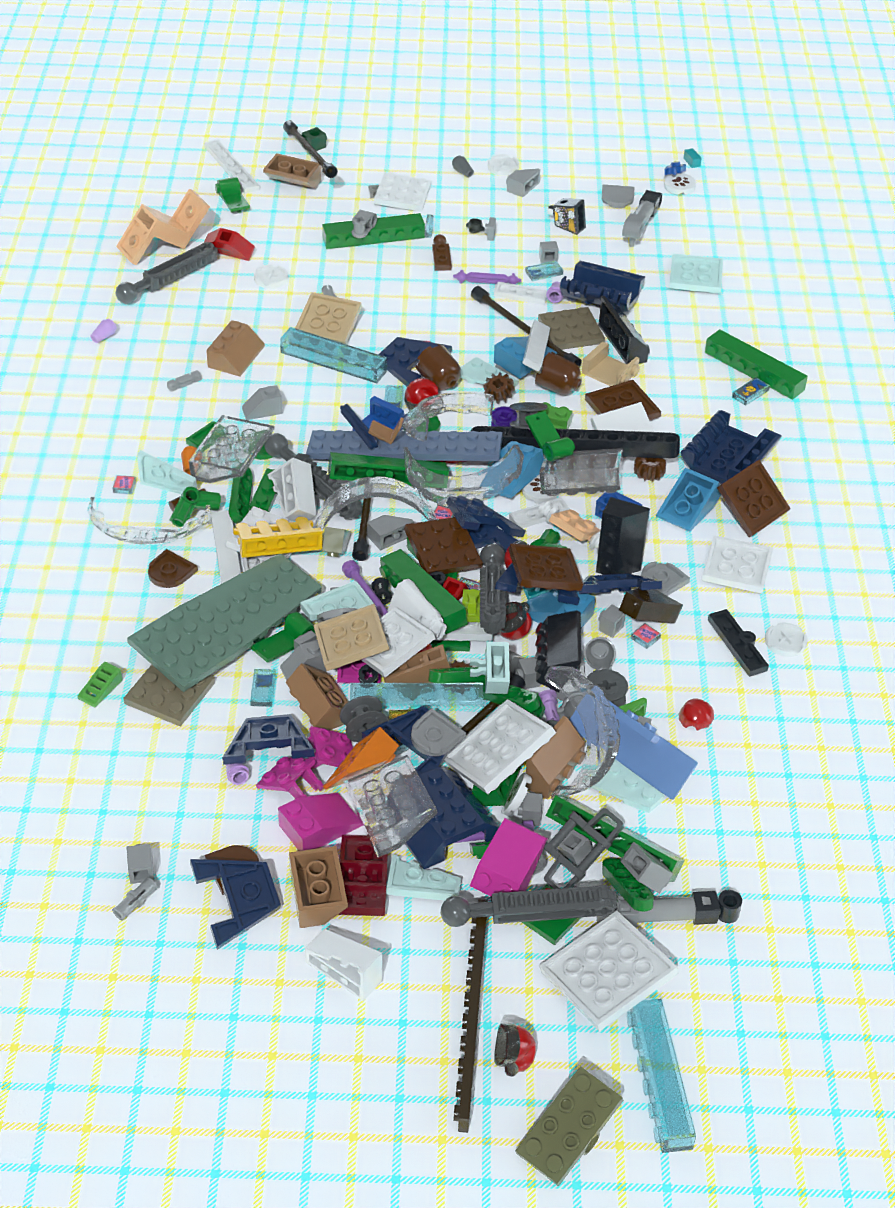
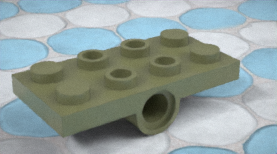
(569, 1126)

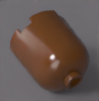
(439, 366)
(559, 375)

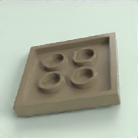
(572, 328)
(163, 699)

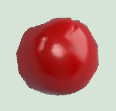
(696, 714)

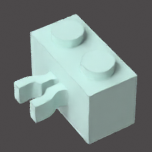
(494, 667)

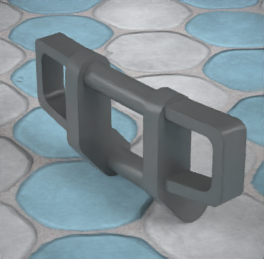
(602, 844)

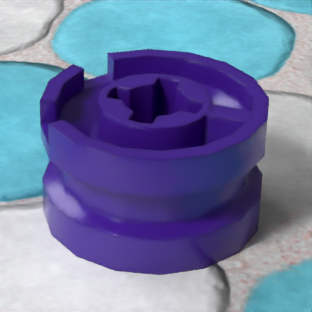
(503, 416)

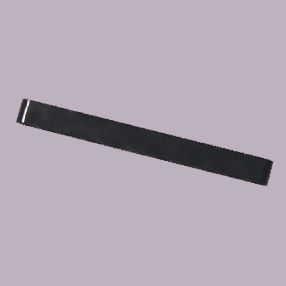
(633, 442)

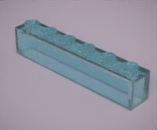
(333, 355)
(422, 694)
(662, 1077)

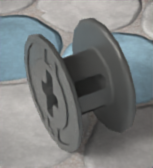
(525, 409)
(612, 684)
(360, 715)

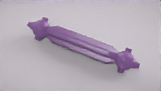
(490, 278)

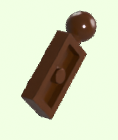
(441, 254)

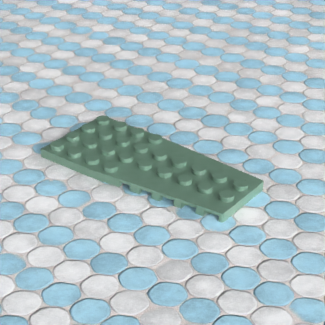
(223, 621)

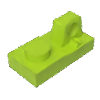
(471, 602)

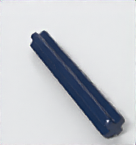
(358, 426)

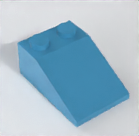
(510, 355)
(531, 467)
(689, 500)
(548, 605)

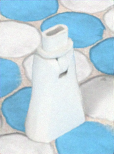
(413, 603)

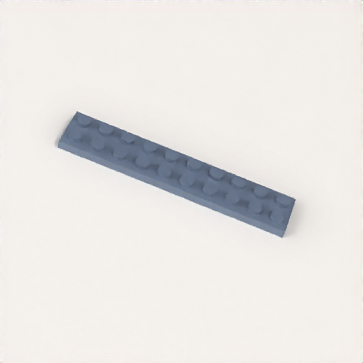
(437, 447)

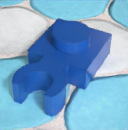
(674, 168)

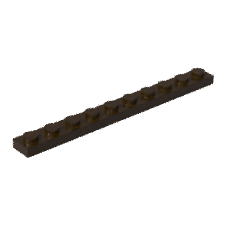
(470, 1022)

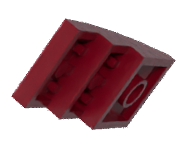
(363, 877)

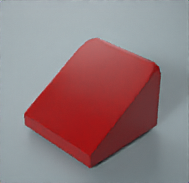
(455, 587)

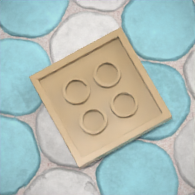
(329, 317)
(350, 637)

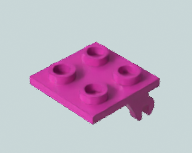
(329, 745)
(286, 772)

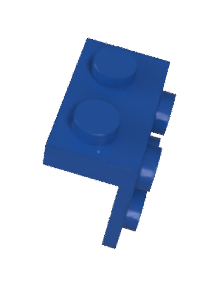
(384, 413)

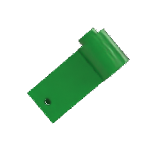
(231, 194)
(548, 438)
(283, 641)

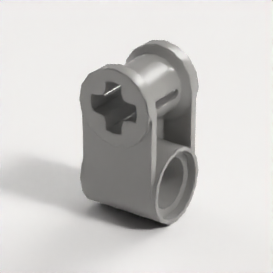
(363, 223)

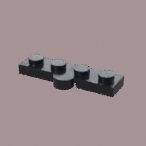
(739, 642)

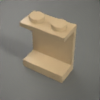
(607, 369)

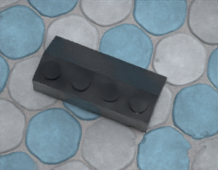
(621, 332)
(622, 537)
(558, 644)

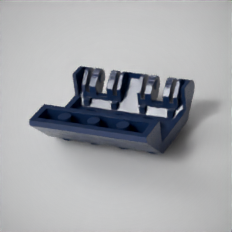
(594, 280)
(724, 450)
(457, 817)

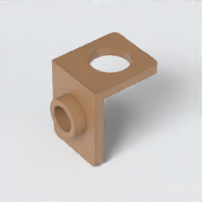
(383, 432)

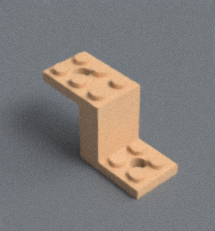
(153, 223)

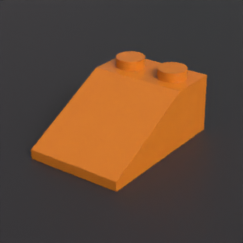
(366, 755)

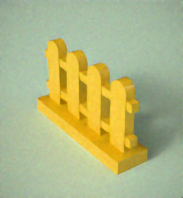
(279, 542)

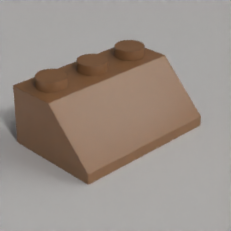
(294, 170)
(234, 349)
(317, 696)
(555, 759)
(317, 885)

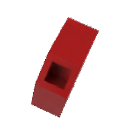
(231, 243)

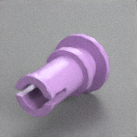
(549, 700)

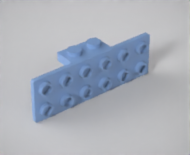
(647, 753)

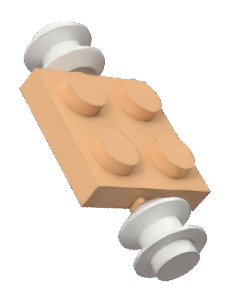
(571, 523)

